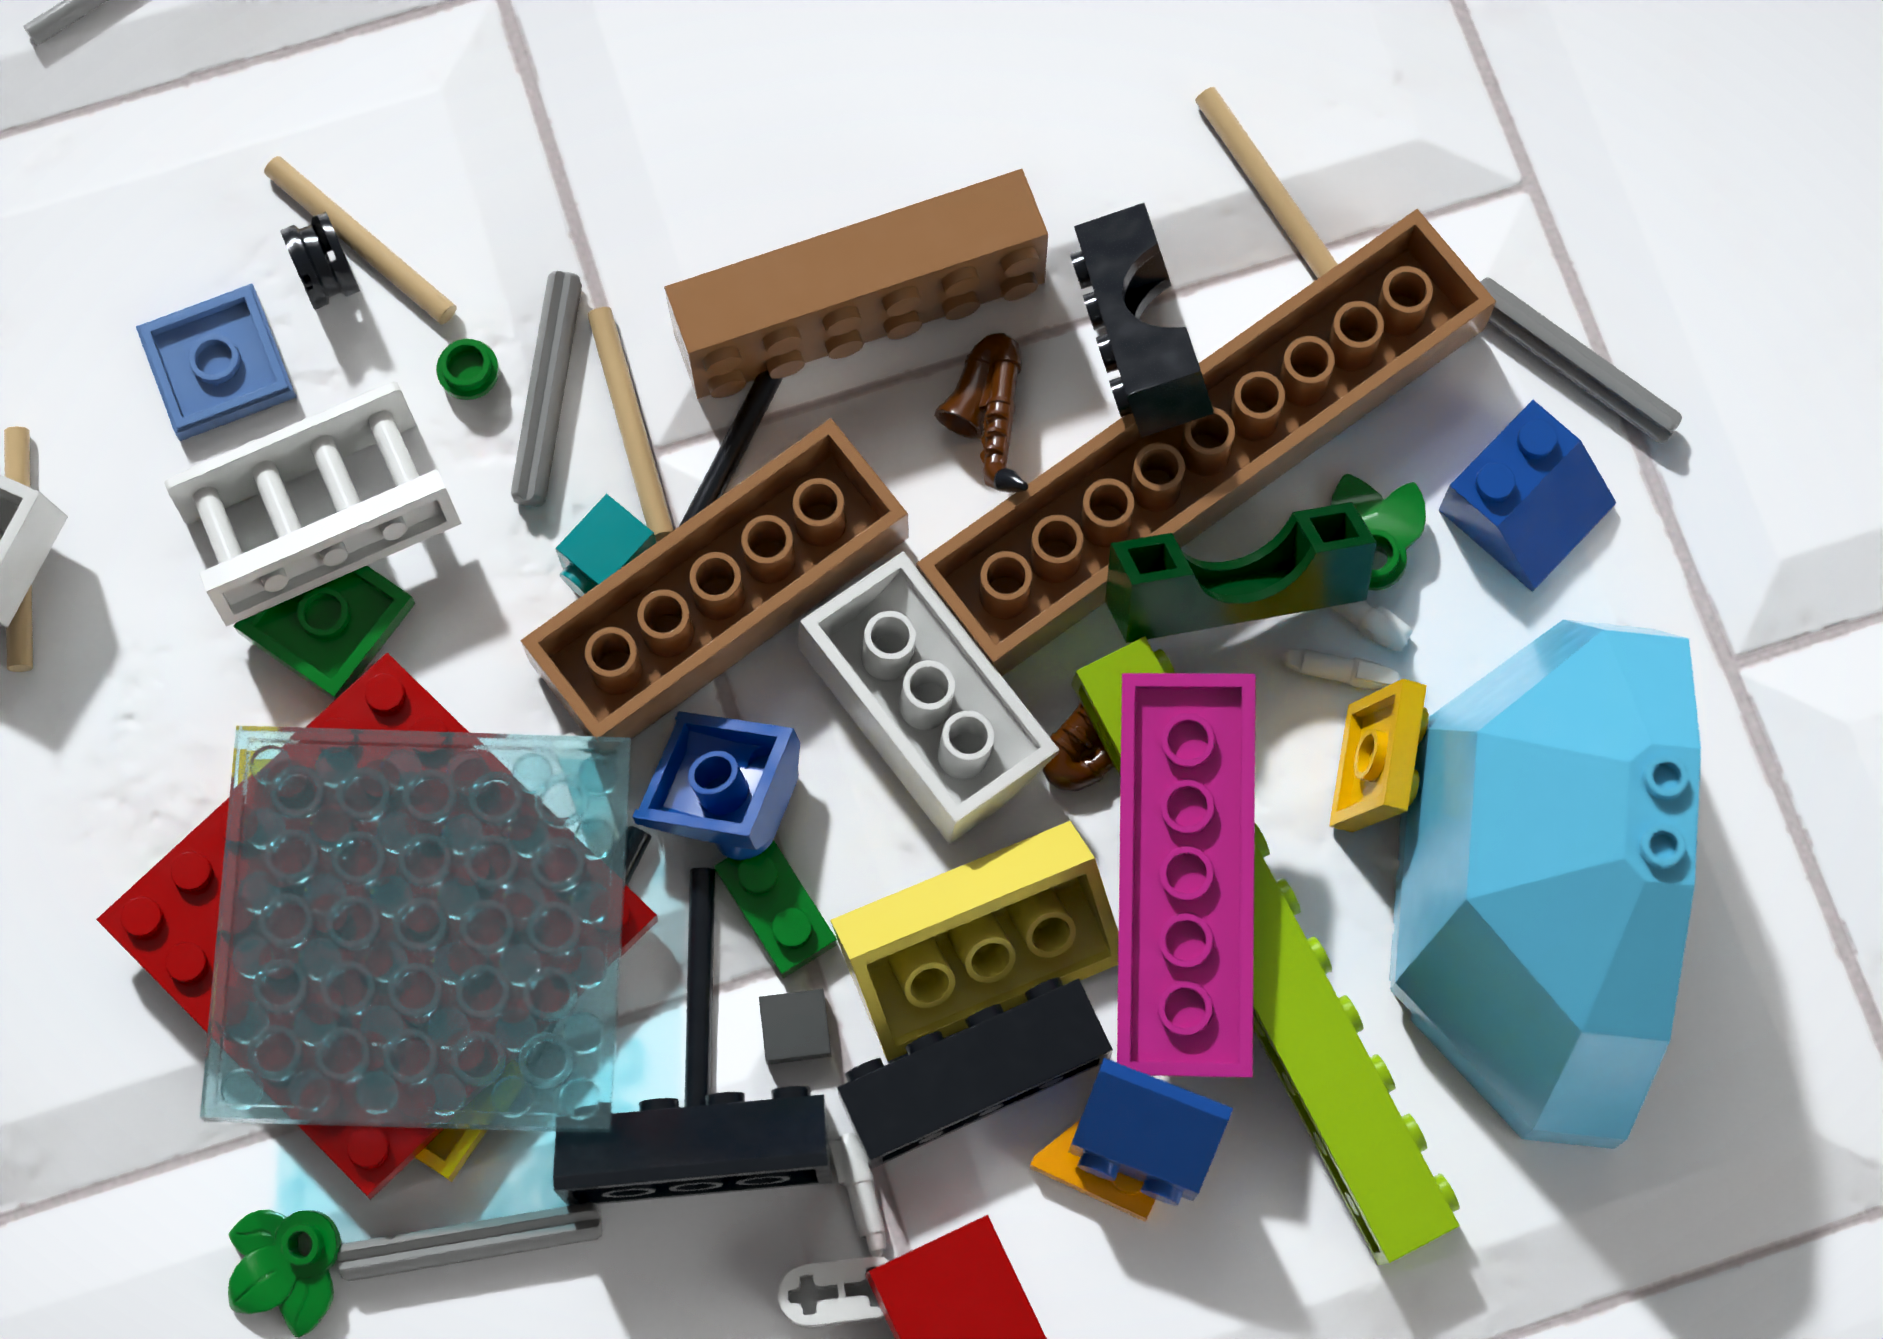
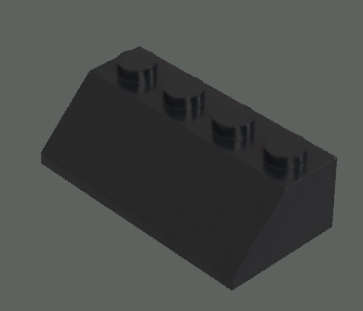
(697, 1149)

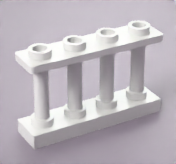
(327, 548)

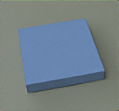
(215, 362)

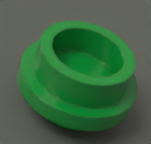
(467, 369)

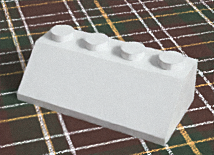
(925, 696)

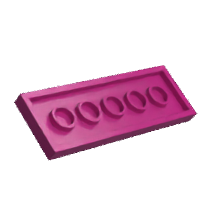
(1187, 874)

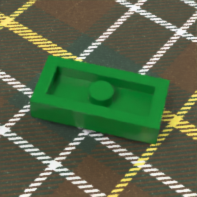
(777, 909)

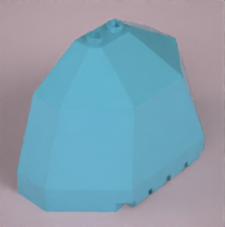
(1555, 877)

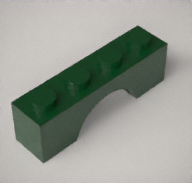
(1311, 564)

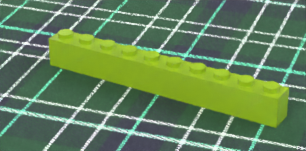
(1312, 1033)

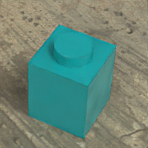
(601, 545)

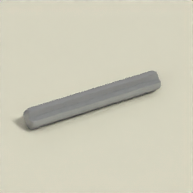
(1581, 365)
(546, 389)
(469, 1241)

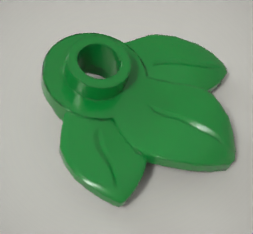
(1392, 522)
(276, 1271)

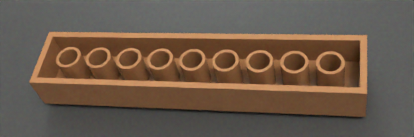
(1275, 399)

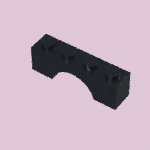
(1155, 363)

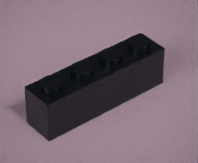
(974, 1071)

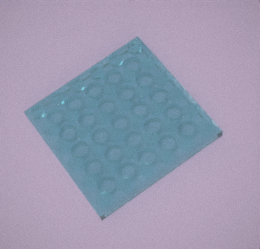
(419, 930)

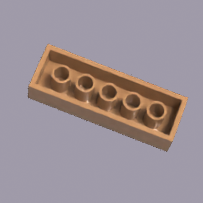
(859, 284)
(718, 586)

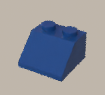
(1529, 496)
(1149, 1133)

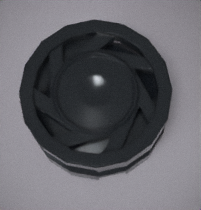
(309, 255)

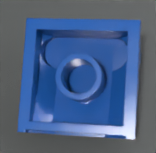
(723, 783)

